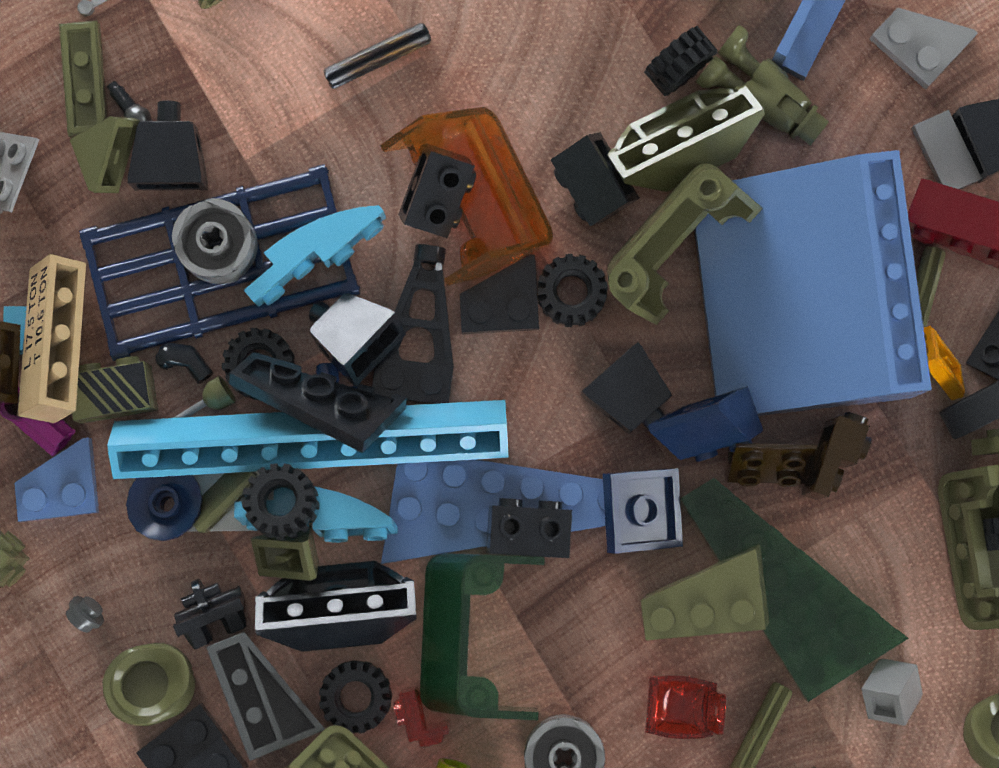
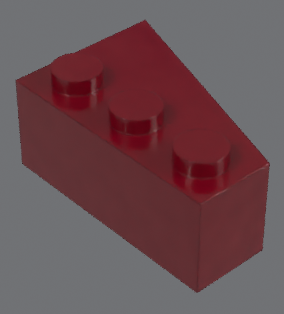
(956, 221)

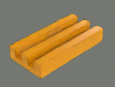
(943, 365)

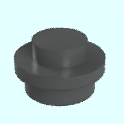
(85, 613)

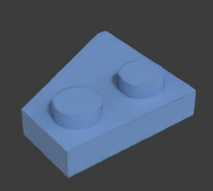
(60, 486)

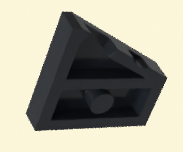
(502, 301)

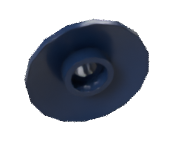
(147, 502)

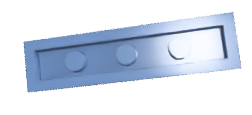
(806, 36)

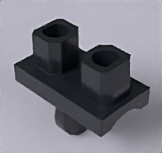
(207, 606)

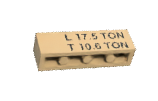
(52, 339)

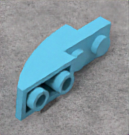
(325, 238)
(336, 518)

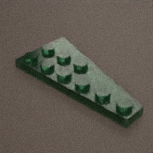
(813, 617)

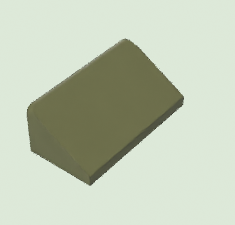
(220, 499)

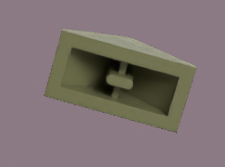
(105, 152)
(287, 557)

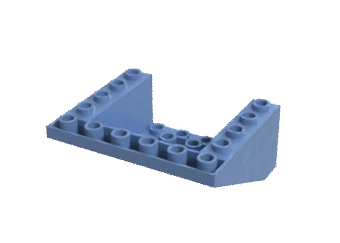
(816, 290)

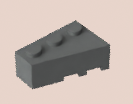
(259, 699)

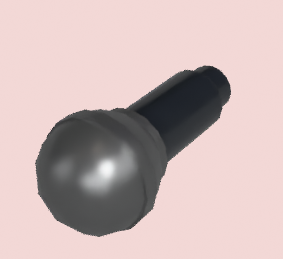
(126, 103)

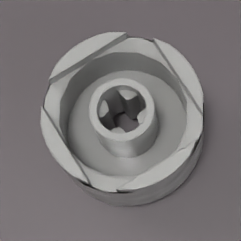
(210, 220)
(564, 732)

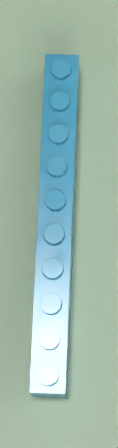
(261, 439)

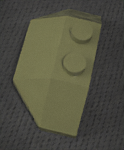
(690, 132)

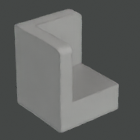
(892, 691)

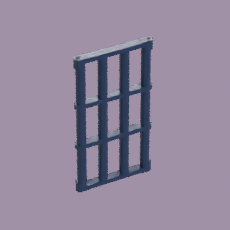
(188, 290)

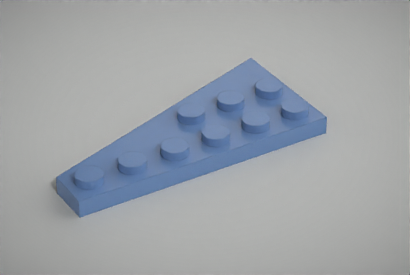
(448, 502)

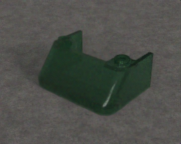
(445, 635)

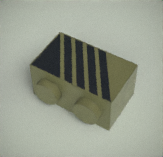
(114, 390)

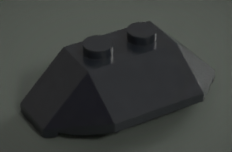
(338, 608)

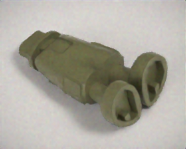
(782, 100)

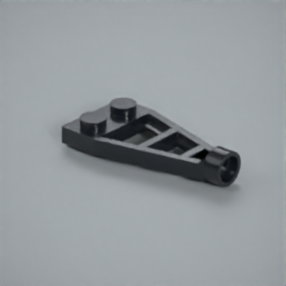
(418, 380)

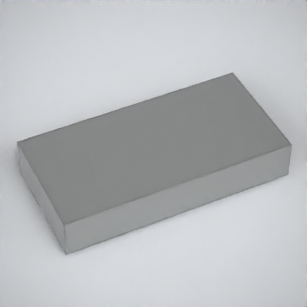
(946, 151)

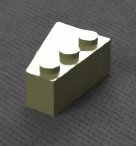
(711, 601)

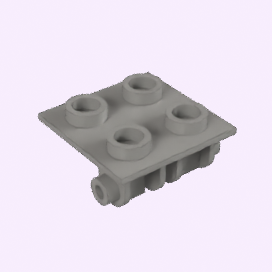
(15, 159)

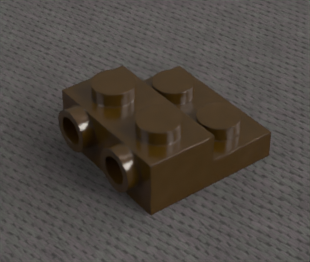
(840, 445)

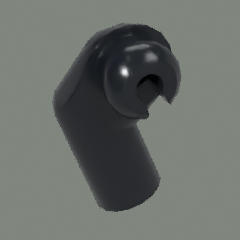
(184, 356)

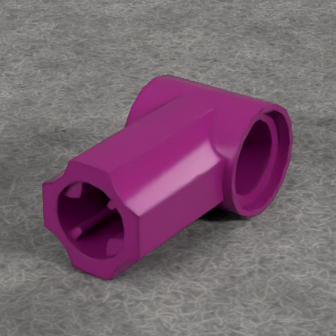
(50, 436)

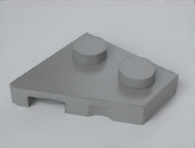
(921, 43)

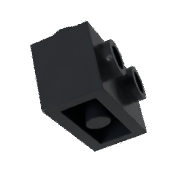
(592, 180)
(437, 191)
(529, 531)

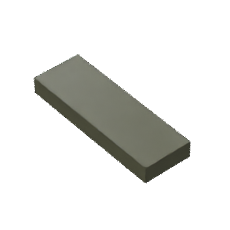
(82, 75)

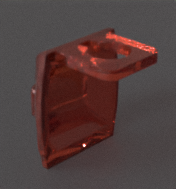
(684, 708)

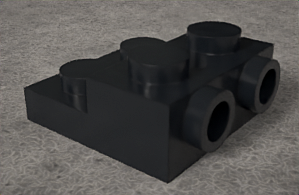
(192, 743)

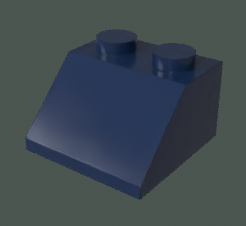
(709, 425)

